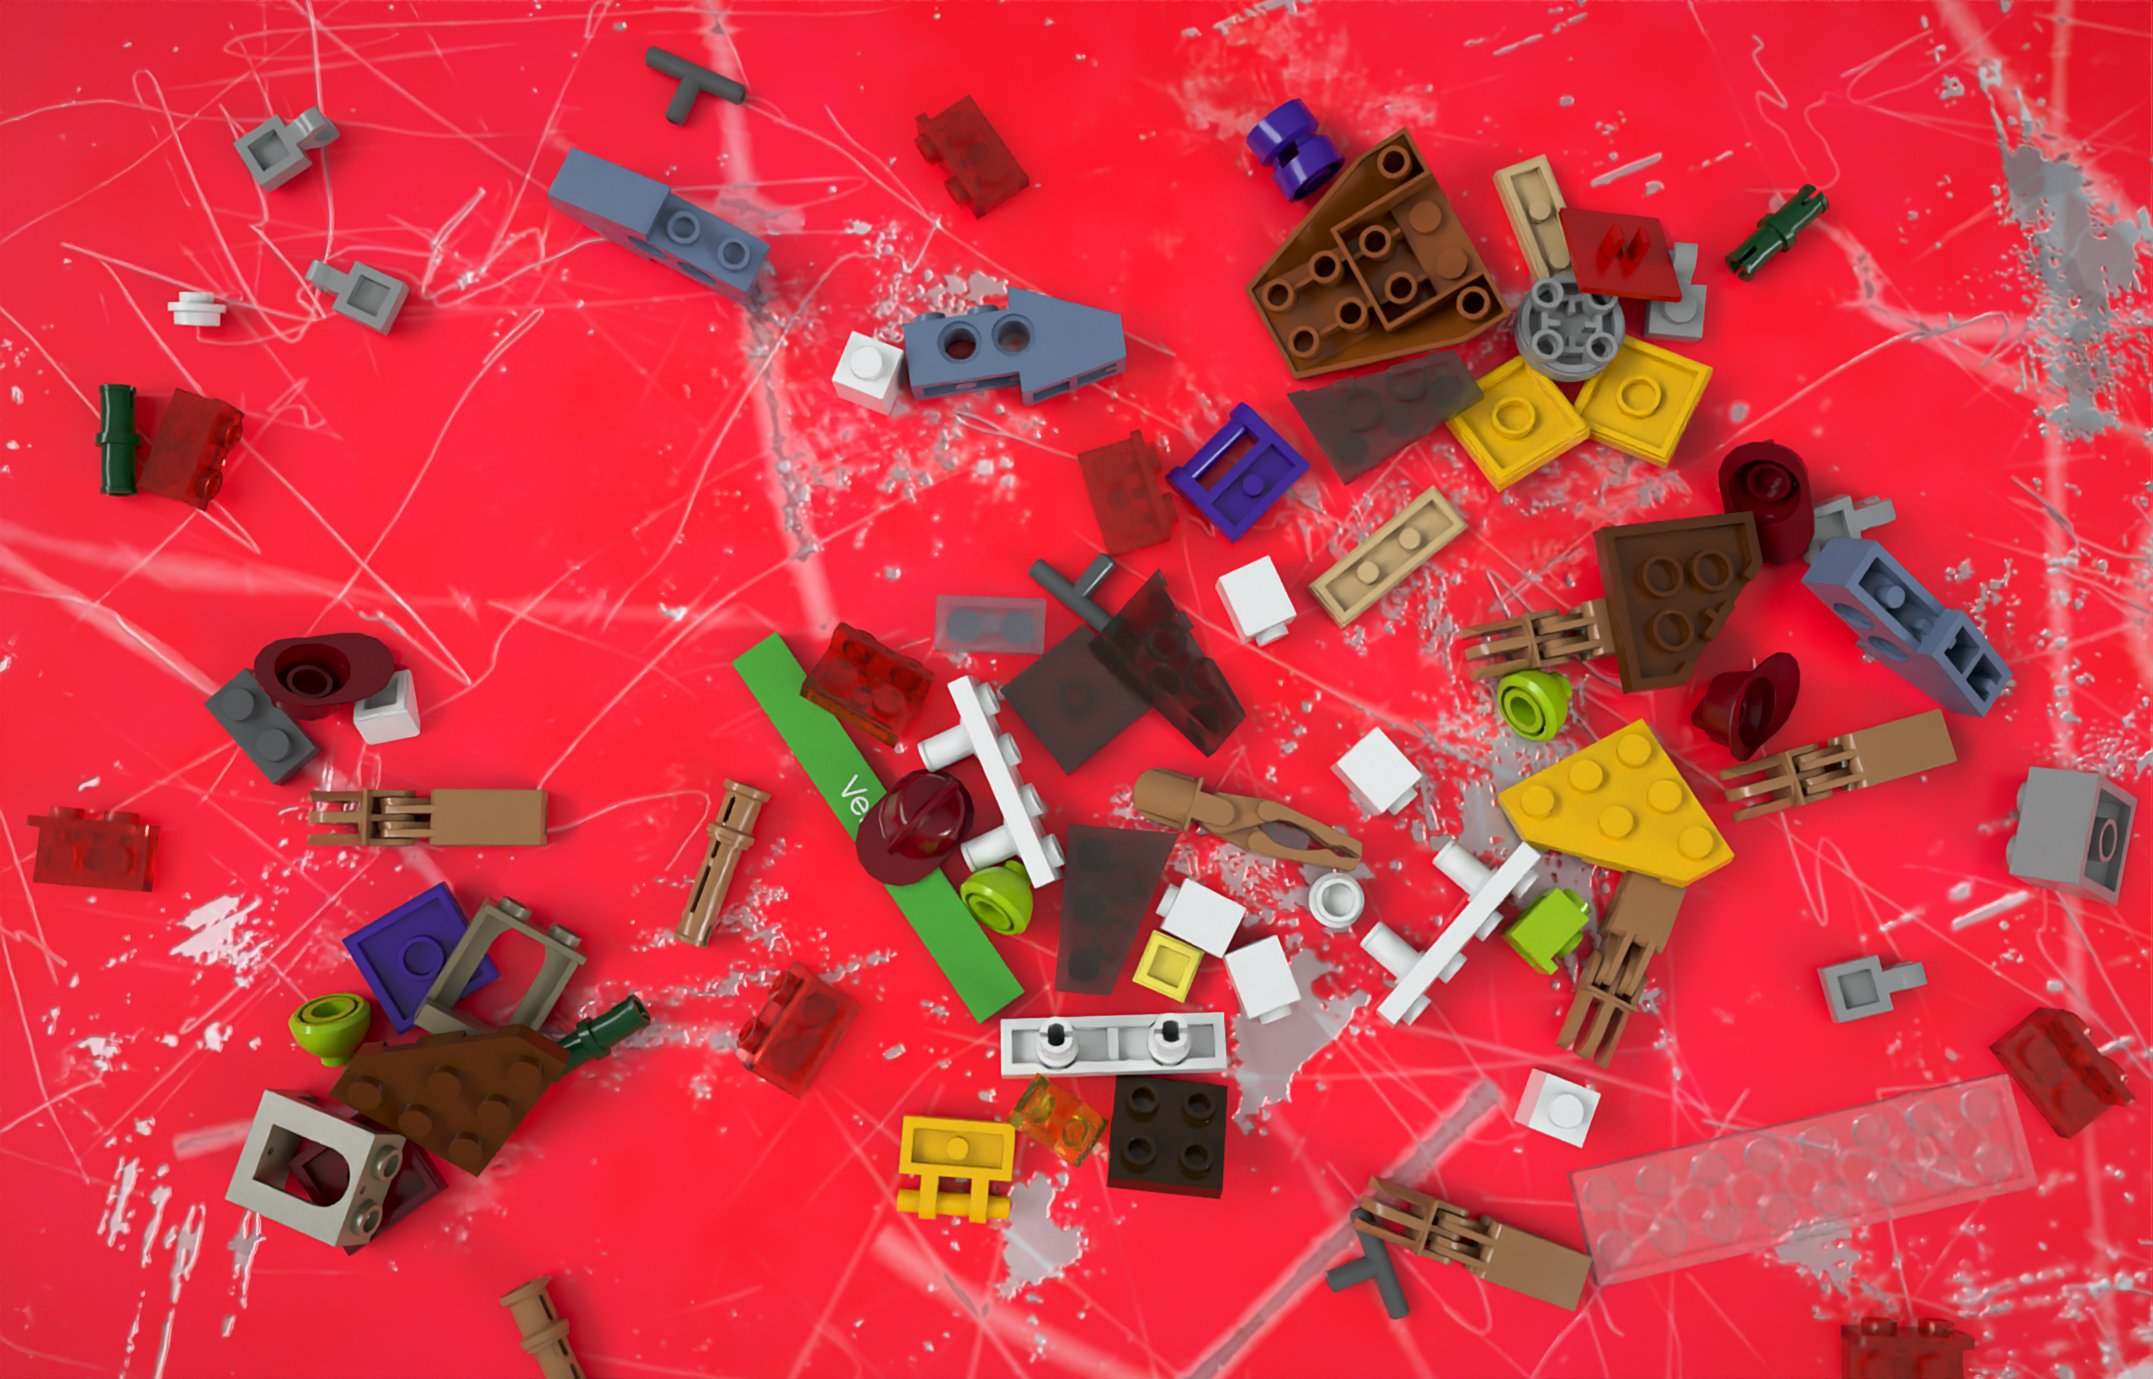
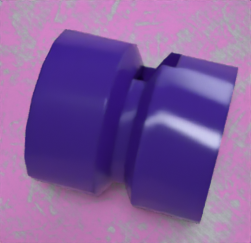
(1285, 134)

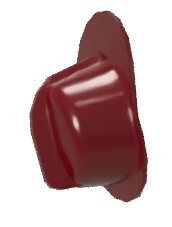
(1777, 489)
(322, 672)
(1749, 705)
(914, 827)

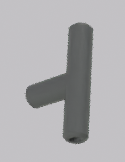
(692, 80)
(1077, 595)
(1374, 1265)

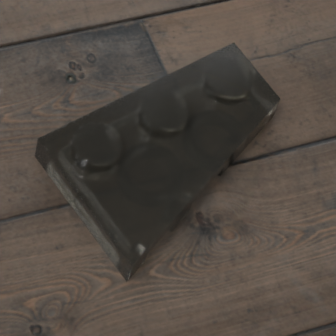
(1384, 412)
(1163, 662)
(1104, 900)

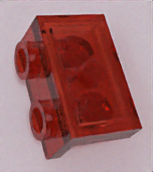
(971, 155)
(191, 449)
(1127, 495)
(868, 684)
(94, 852)
(795, 1030)
(2061, 1069)
(1903, 1352)

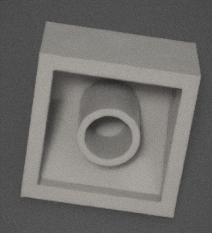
(2072, 833)

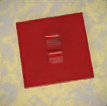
(1619, 255)

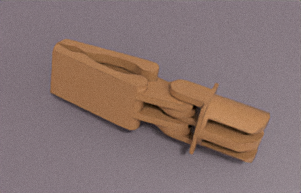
(1539, 639)
(1859, 760)
(1176, 800)
(456, 818)
(1631, 931)
(1497, 1250)

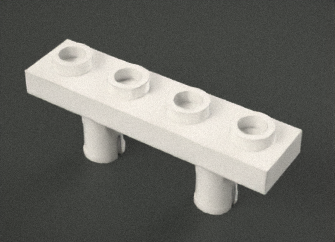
(1019, 803)
(1487, 892)
(1113, 1045)

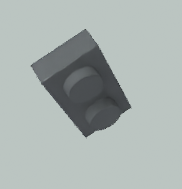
(265, 733)

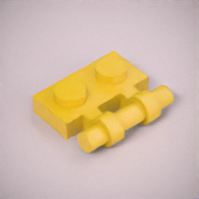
(959, 1150)

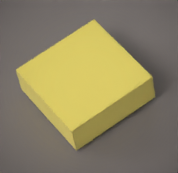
(1168, 966)

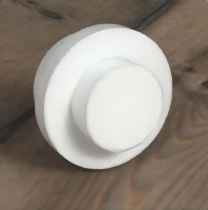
(196, 309)
(1336, 900)

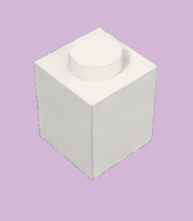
(870, 373)
(1256, 602)
(1378, 774)
(1200, 916)
(1262, 979)
(1557, 1107)

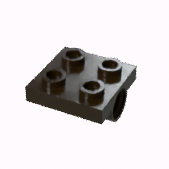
(1167, 1137)

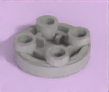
(1568, 331)

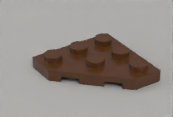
(1672, 591)
(453, 1089)

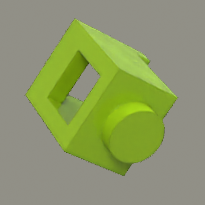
(1548, 928)

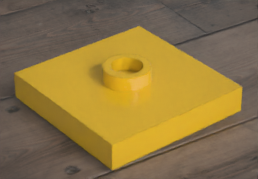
(1643, 400)
(1517, 423)

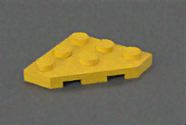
(1619, 810)

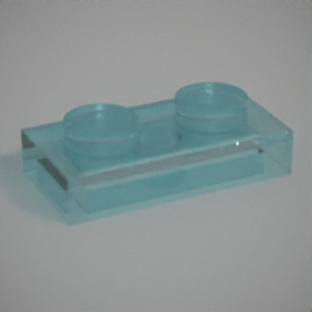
(990, 625)

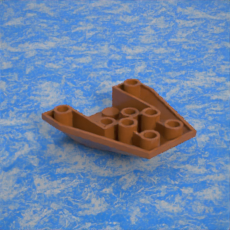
(1375, 270)

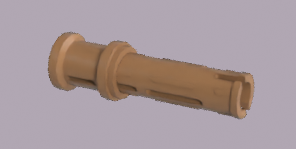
(729, 837)
(543, 1329)

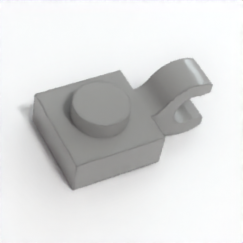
(277, 150)
(362, 295)
(1684, 319)
(1846, 520)
(1863, 987)

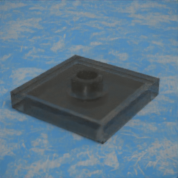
(1074, 701)

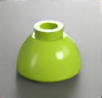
(1534, 703)
(1000, 897)
(331, 1026)

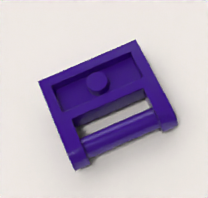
(1250, 484)

